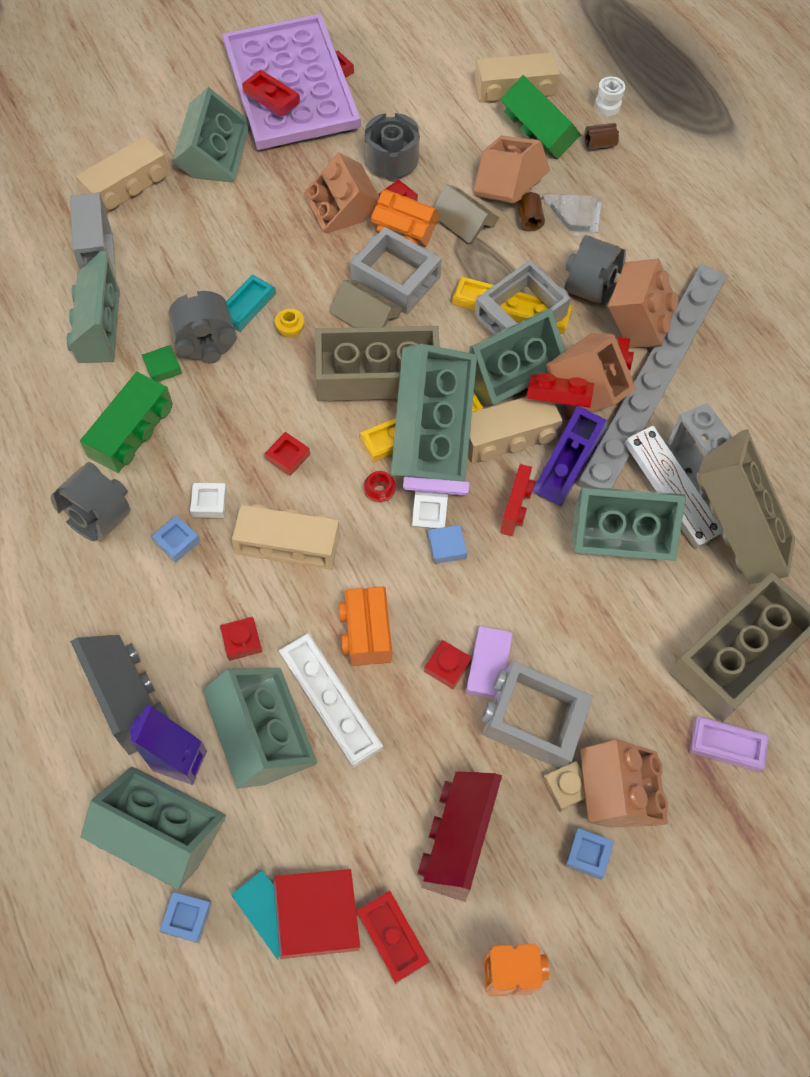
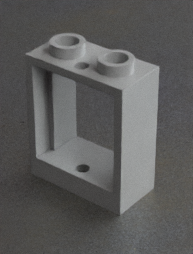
(90, 228)
(536, 279)
(416, 287)
(688, 431)
(570, 728)

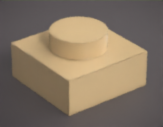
(566, 786)

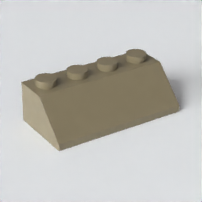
(747, 508)

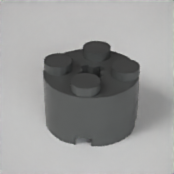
(392, 146)
(594, 269)
(202, 326)
(91, 502)

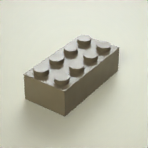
(364, 360)
(745, 647)

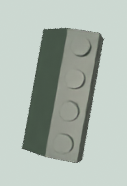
(434, 413)

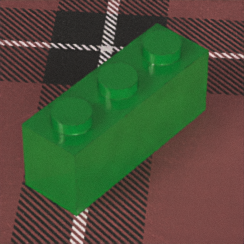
(539, 117)
(127, 422)

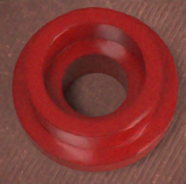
(379, 478)

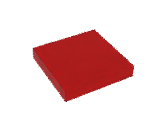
(316, 913)

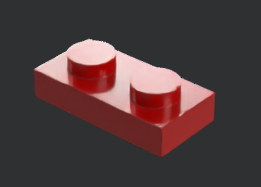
(271, 93)
(570, 391)
(521, 489)
(392, 937)

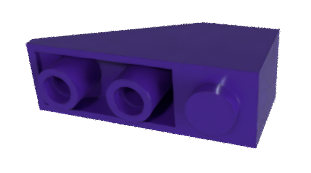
(167, 746)

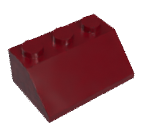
(459, 833)

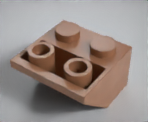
(510, 168)
(341, 194)
(599, 362)
(623, 785)

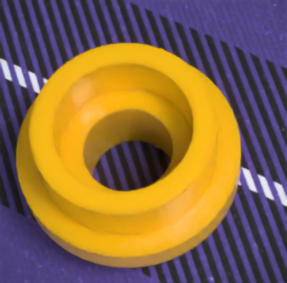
(289, 322)

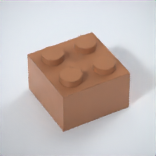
(643, 303)

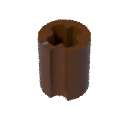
(601, 136)
(531, 212)

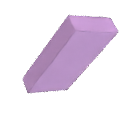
(436, 486)
(488, 659)
(729, 744)

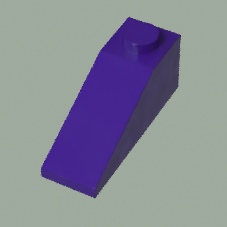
(571, 455)

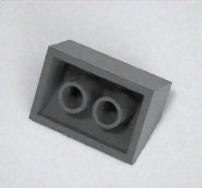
(116, 682)

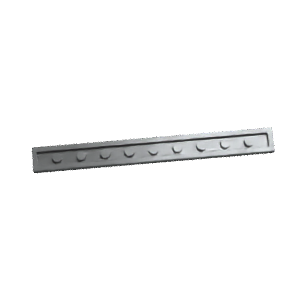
(653, 379)

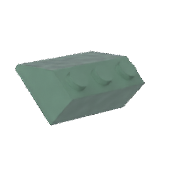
(211, 139)
(94, 312)
(514, 355)
(627, 523)
(258, 725)
(152, 826)

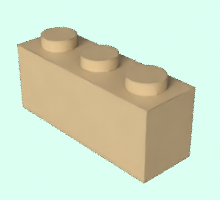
(499, 74)
(124, 173)
(512, 428)
(286, 536)

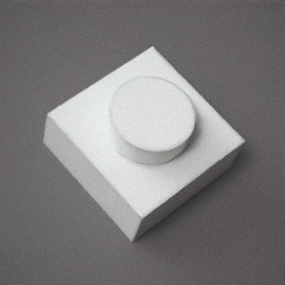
(208, 500)
(429, 509)

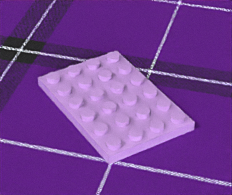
(304, 60)

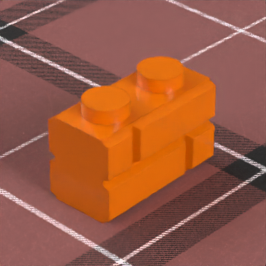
(405, 217)
(368, 626)
(515, 970)

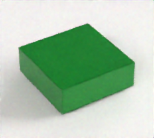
(162, 363)

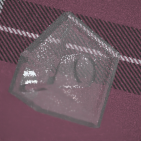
(575, 212)

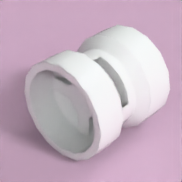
(609, 96)

